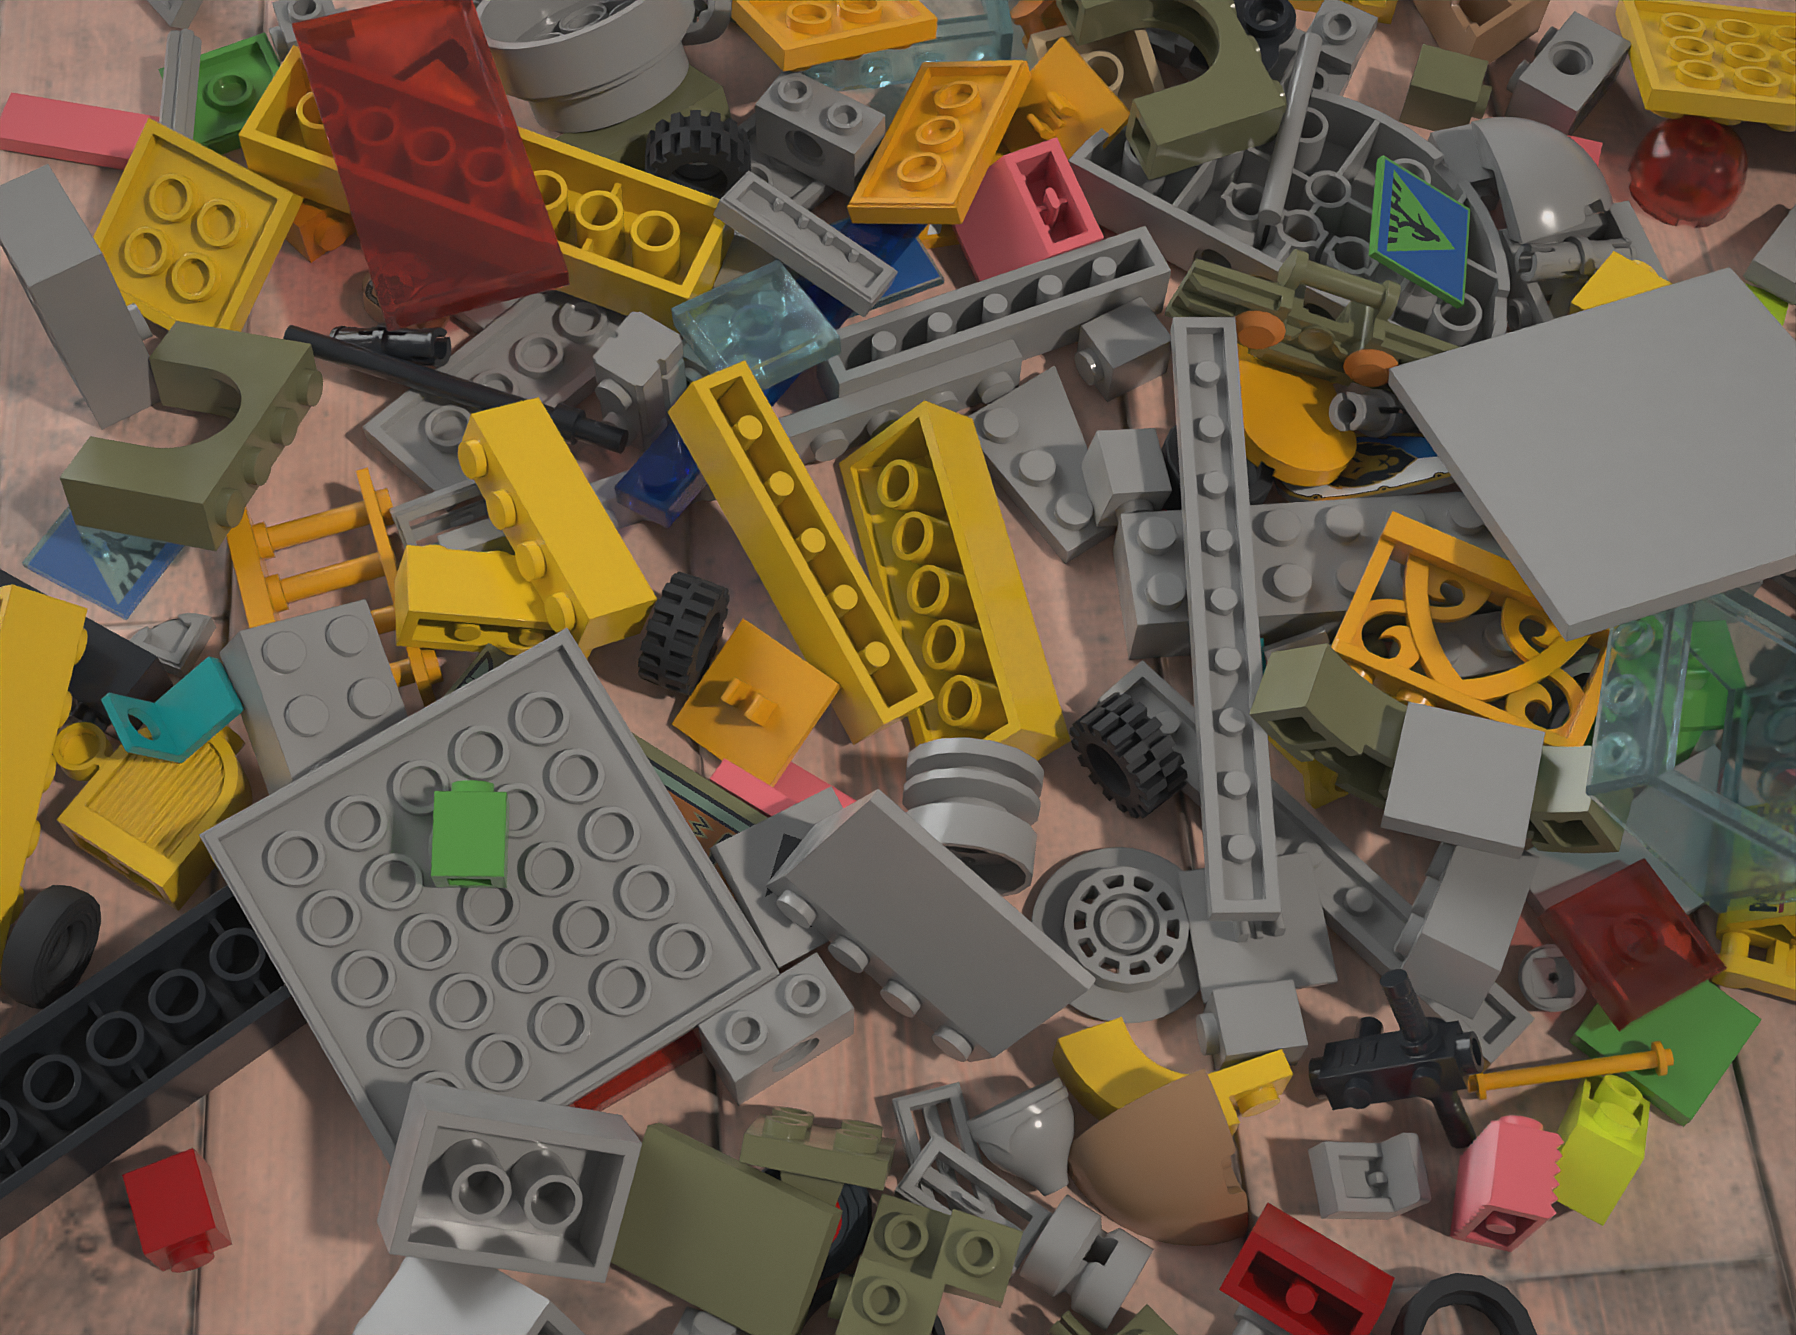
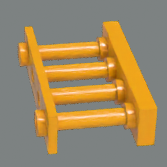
(268, 595)

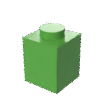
(470, 836)

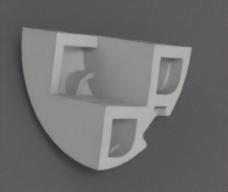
(1540, 176)

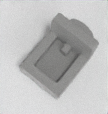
(1369, 1178)

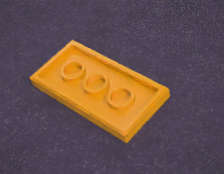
(940, 143)

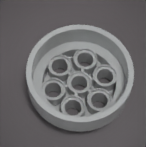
(587, 58)

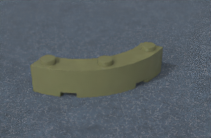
(1334, 715)

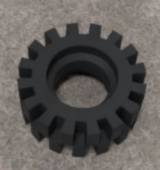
(1128, 755)

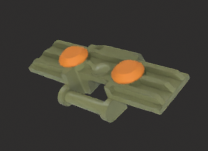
(1282, 332)

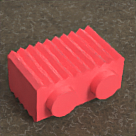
(1506, 1184)

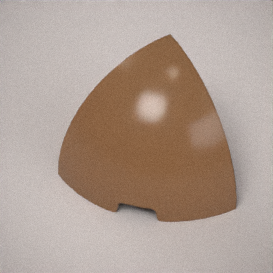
(1165, 1166)

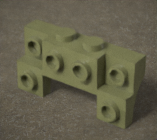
(913, 1260)

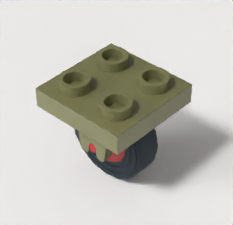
(827, 1165)

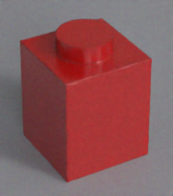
(177, 1212)

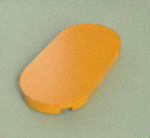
(1291, 424)

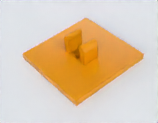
(1066, 103)
(756, 704)

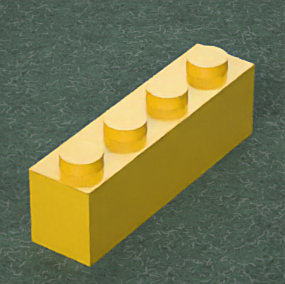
(555, 524)

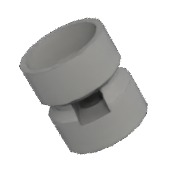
(1085, 1262)

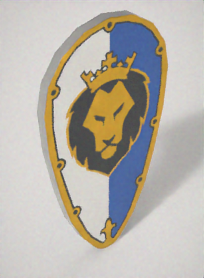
(1379, 469)

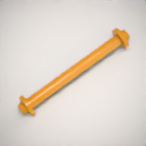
(1656, 1058)

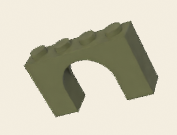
(1203, 119)
(201, 488)

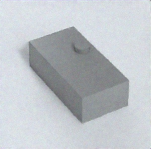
(76, 297)

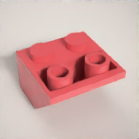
(1026, 212)

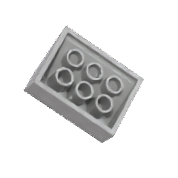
(925, 929)

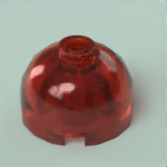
(1689, 171)

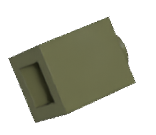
(1445, 90)

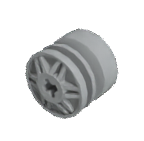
(978, 805)

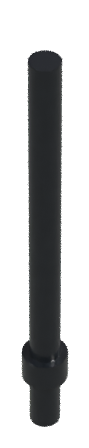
(569, 420)

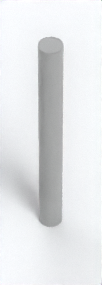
(1290, 130)

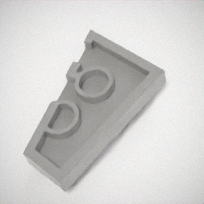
(1037, 459)

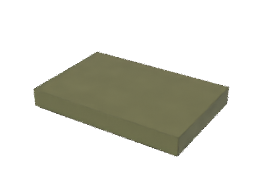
(723, 1234)

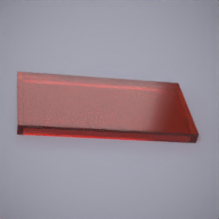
(429, 159)

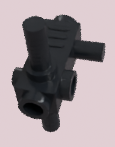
(1419, 1060)

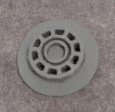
(1122, 930)

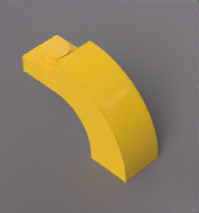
(1110, 1071)

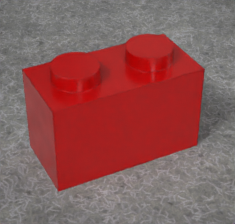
(1305, 1279)

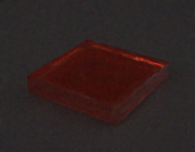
(1631, 944)

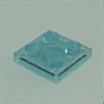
(760, 321)

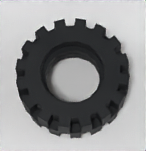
(698, 141)
(683, 633)

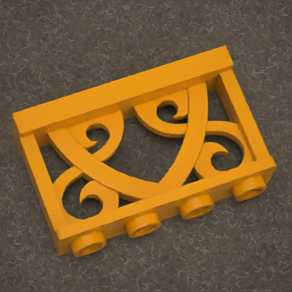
(1482, 576)

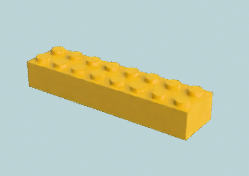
(622, 231)

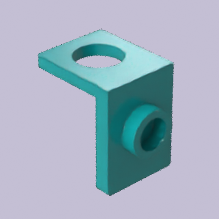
(180, 718)

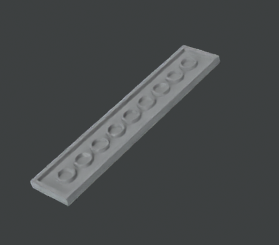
(530, 351)

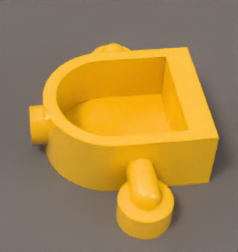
(149, 811)

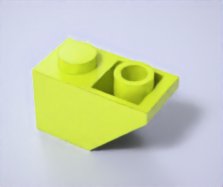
(1601, 1146)

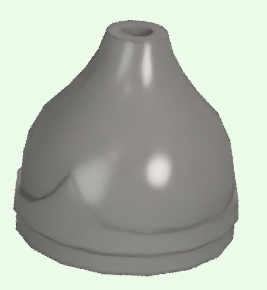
(1030, 1135)

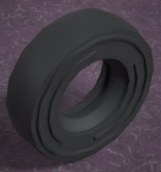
(50, 946)

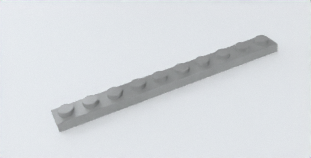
(827, 428)
(1223, 623)

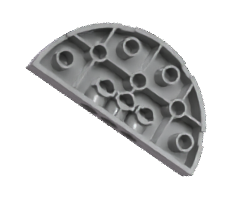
(1327, 213)

